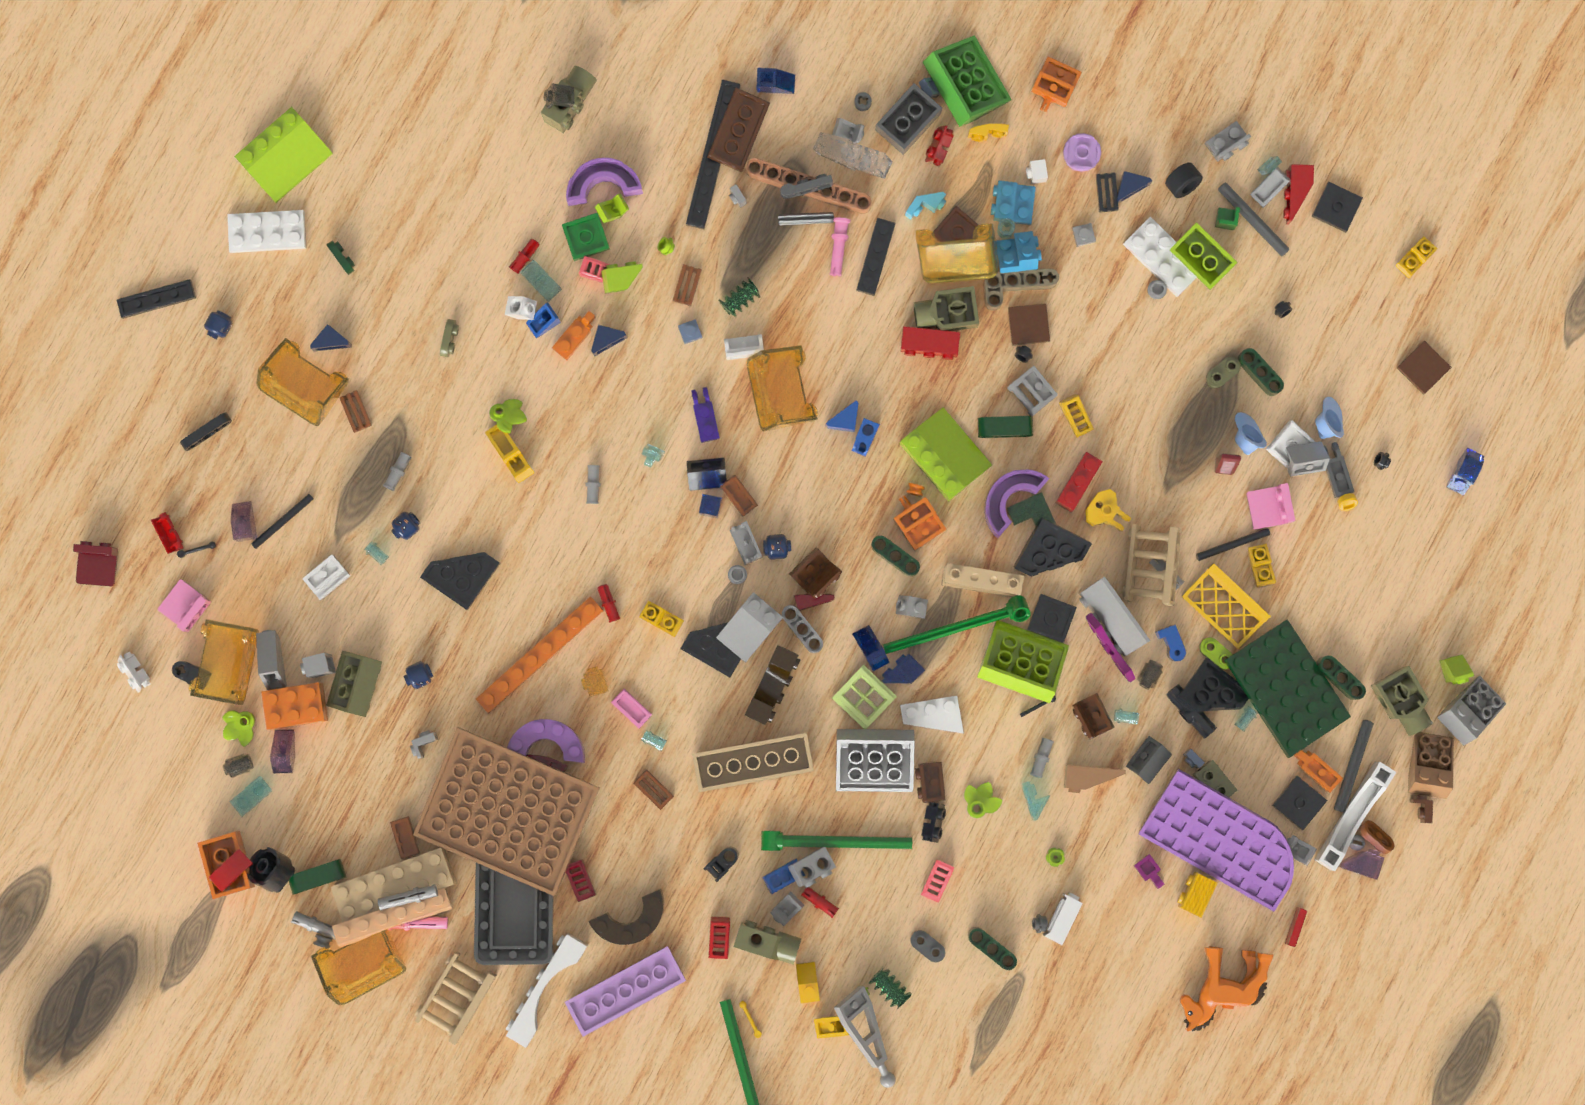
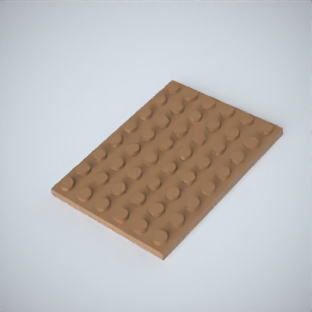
(506, 811)

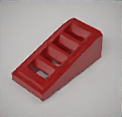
(721, 921)

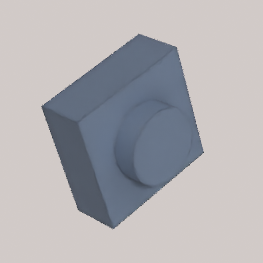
(929, 87)
(690, 331)
(1193, 759)

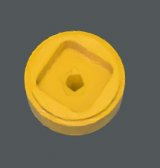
(1347, 502)

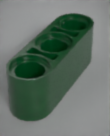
(1259, 362)
(1005, 427)
(891, 547)
(1350, 679)
(317, 876)
(1001, 951)

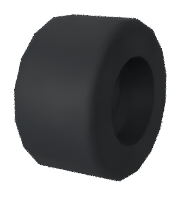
(1183, 180)

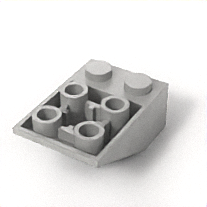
(1471, 711)

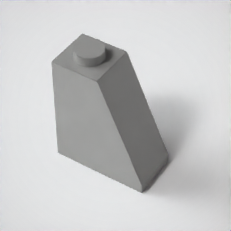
(270, 660)

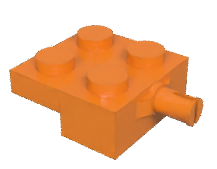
(1055, 83)
(918, 522)

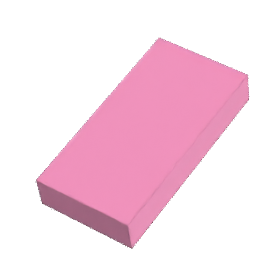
(631, 708)

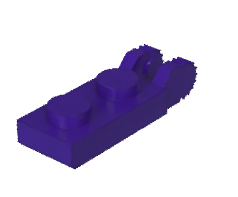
(705, 417)

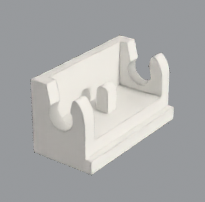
(743, 346)

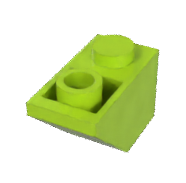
(620, 278)
(1456, 669)

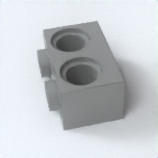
(318, 665)
(810, 864)

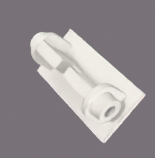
(128, 666)

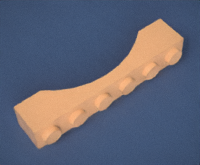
(378, 921)

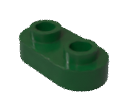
(337, 250)

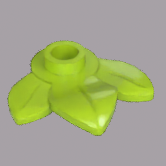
(510, 414)
(236, 728)
(983, 797)

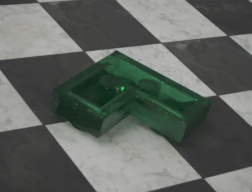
(1033, 507)

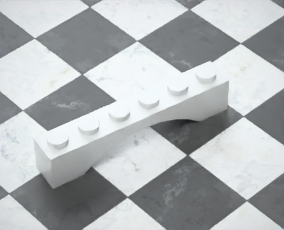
(1365, 797)
(525, 1025)

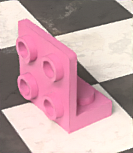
(1270, 506)
(184, 605)

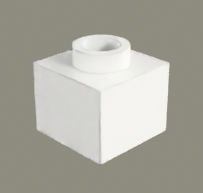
(1037, 171)

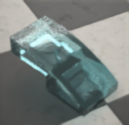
(541, 280)

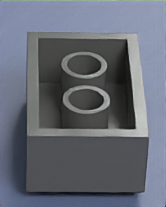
(908, 119)

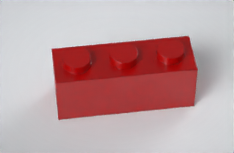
(930, 342)
(1078, 482)

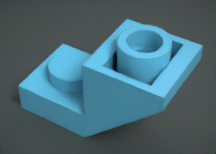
(930, 201)

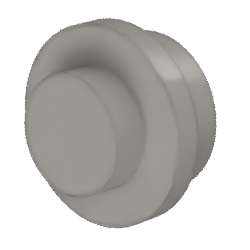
(1157, 289)
(737, 574)

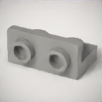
(1227, 141)

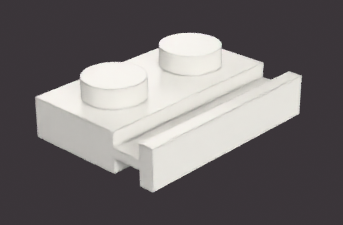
(326, 577)

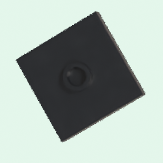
(1337, 207)
(1051, 618)
(1299, 802)

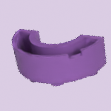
(600, 171)
(1012, 482)
(548, 729)

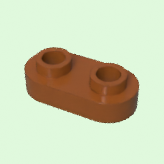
(1377, 837)

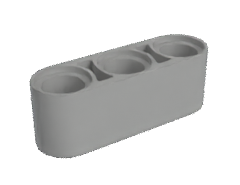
(794, 623)

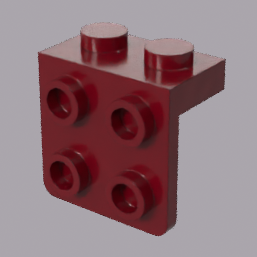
(96, 564)

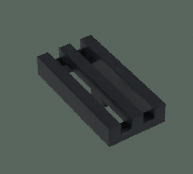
(1105, 176)

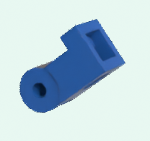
(865, 437)
(1175, 647)

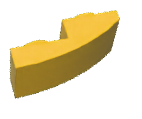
(981, 132)
(1416, 257)
(1261, 565)
(661, 618)

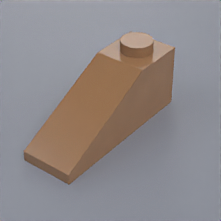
(1086, 777)

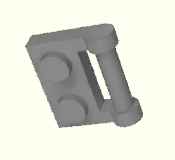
(1037, 387)

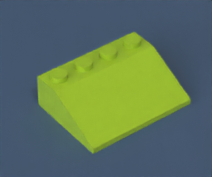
(283, 154)
(945, 454)
(1023, 661)

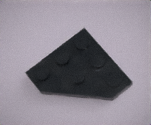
(1050, 549)
(461, 576)
(708, 649)
(1212, 690)

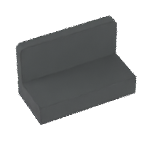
(1149, 759)

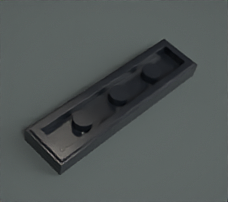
(156, 299)

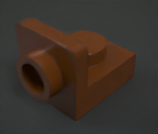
(1425, 812)

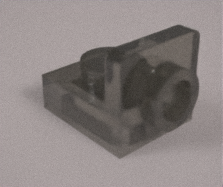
(559, 95)

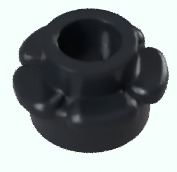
(1283, 309)
(1023, 354)
(1382, 460)

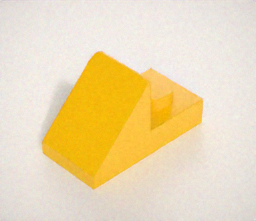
(807, 982)
(829, 1027)

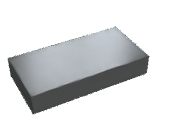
(1270, 187)

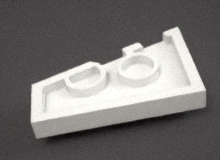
(934, 714)

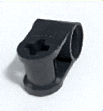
(191, 671)
(721, 864)

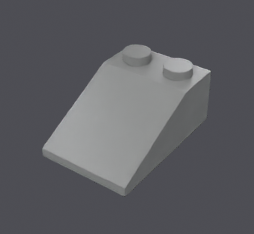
(749, 627)

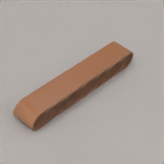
(833, 198)

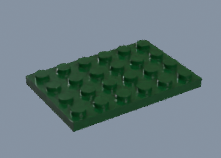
(1287, 688)

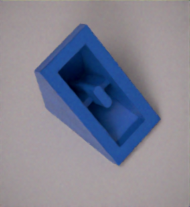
(543, 321)
(845, 419)

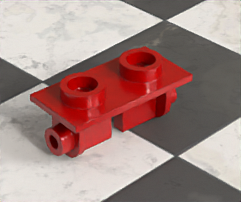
(941, 137)
(167, 533)

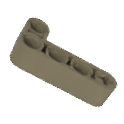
(1022, 284)

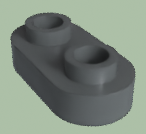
(927, 946)

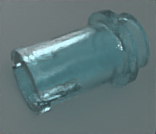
(376, 553)
(1126, 717)
(1246, 718)
(653, 740)

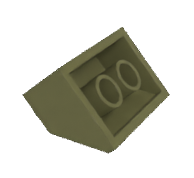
(354, 683)

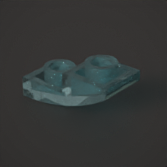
(251, 796)

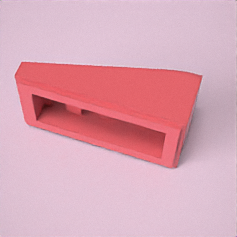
(586, 261)
(949, 868)

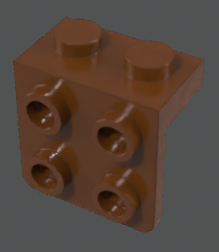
(815, 573)

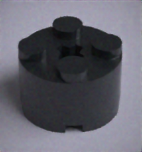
(270, 869)

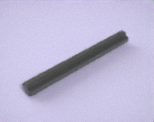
(1255, 221)
(1353, 765)

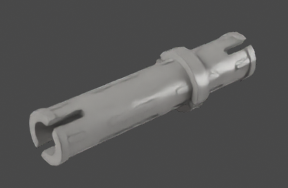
(429, 891)
(313, 924)

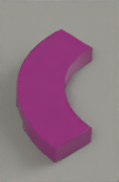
(1109, 647)

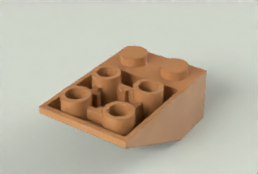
(1431, 765)

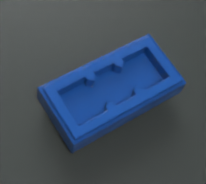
(780, 878)

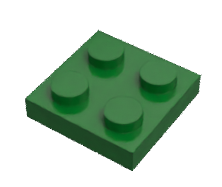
(585, 236)

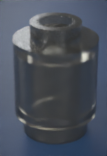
(1150, 674)
(238, 765)

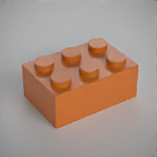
(294, 706)
(215, 853)

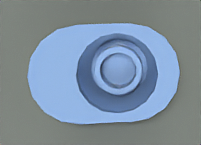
(1330, 420)
(1248, 435)

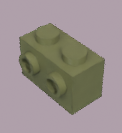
(1215, 778)

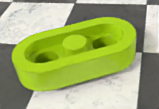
(1217, 653)

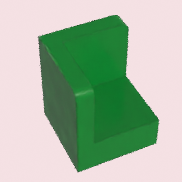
(1227, 218)

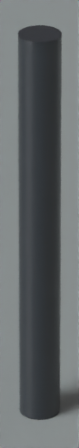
(282, 521)
(1232, 544)

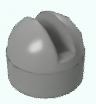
(1356, 846)

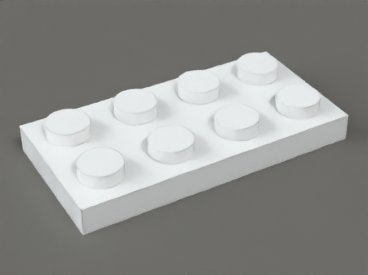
(266, 231)
(1151, 247)

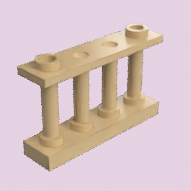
(1170, 556)
(982, 580)
(464, 1014)

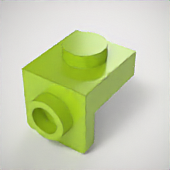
(612, 209)

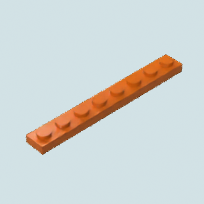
(539, 655)

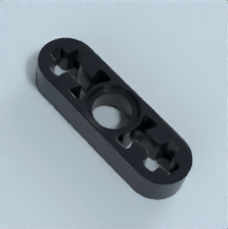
(205, 431)

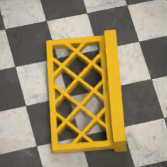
(1240, 596)

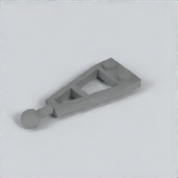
(847, 1010)

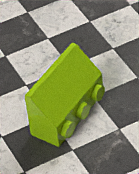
(1203, 256)

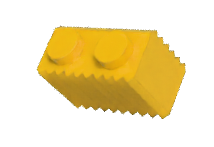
(1196, 894)

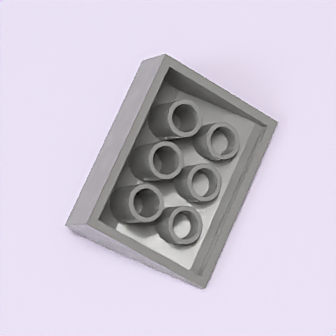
(1114, 617)
(875, 760)

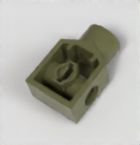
(562, 118)
(948, 310)
(1404, 699)
(773, 945)

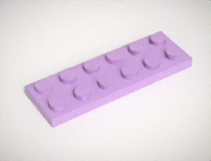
(625, 991)

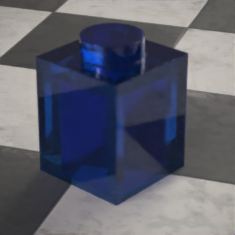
(710, 506)

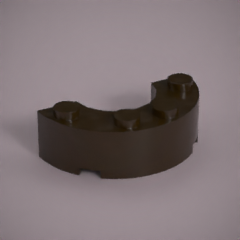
(772, 684)
(635, 931)

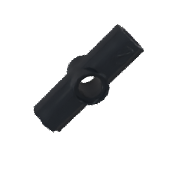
(1196, 719)

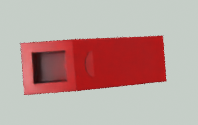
(1297, 189)

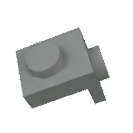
(848, 130)
(911, 606)
(424, 738)
(1301, 851)
(787, 909)

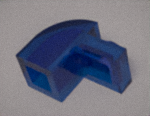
(1466, 472)

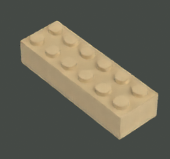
(752, 762)
(361, 894)

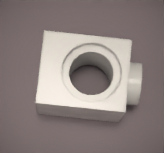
(520, 307)

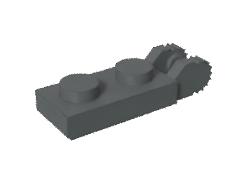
(804, 186)
(1338, 473)

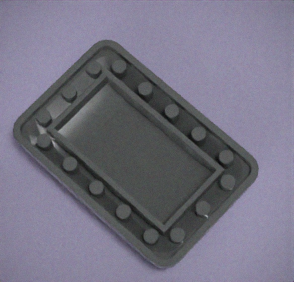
(511, 921)

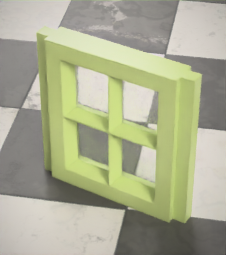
(864, 697)

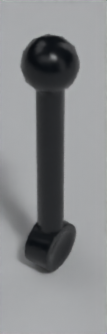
(181, 553)
(1036, 707)

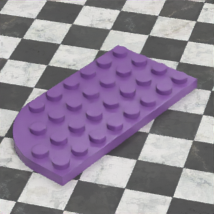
(1222, 839)

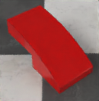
(230, 870)

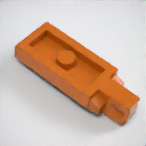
(574, 336)
(1318, 770)

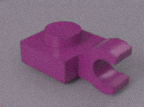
(1148, 870)

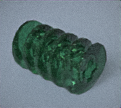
(740, 297)
(890, 988)

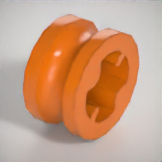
(915, 489)

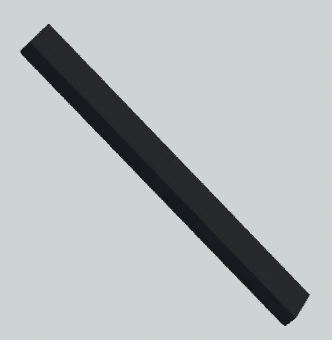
(709, 168)

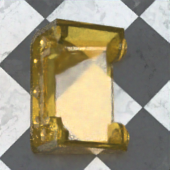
(958, 259)
(299, 383)
(779, 388)
(225, 662)
(358, 967)

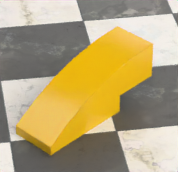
(509, 453)

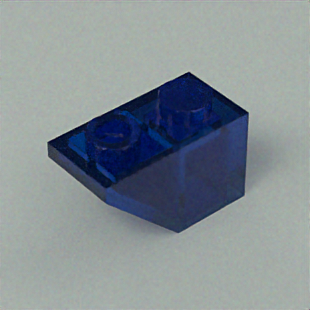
(775, 81)
(871, 648)
(904, 673)

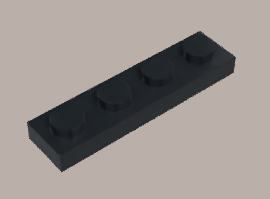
(875, 257)

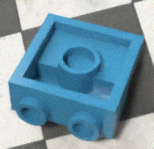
(1013, 202)
(1018, 253)

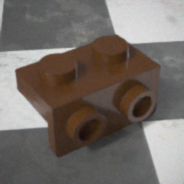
(1092, 716)
(931, 782)

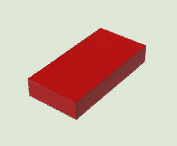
(1296, 927)

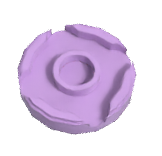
(1082, 152)

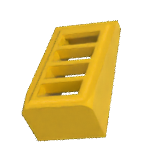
(1070, 418)

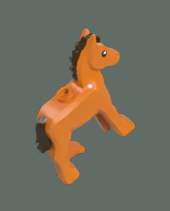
(1226, 991)

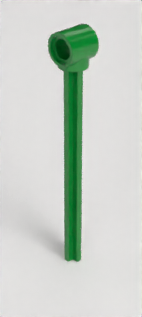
(1015, 609)
(776, 841)
(739, 1052)

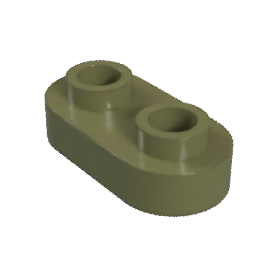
(447, 344)
(1223, 372)

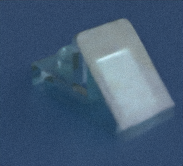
(1034, 805)

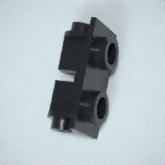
(933, 831)

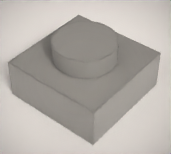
(736, 196)
(1083, 234)

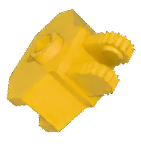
(1107, 510)

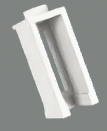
(1063, 918)

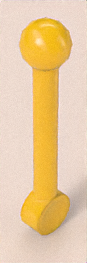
(757, 1033)

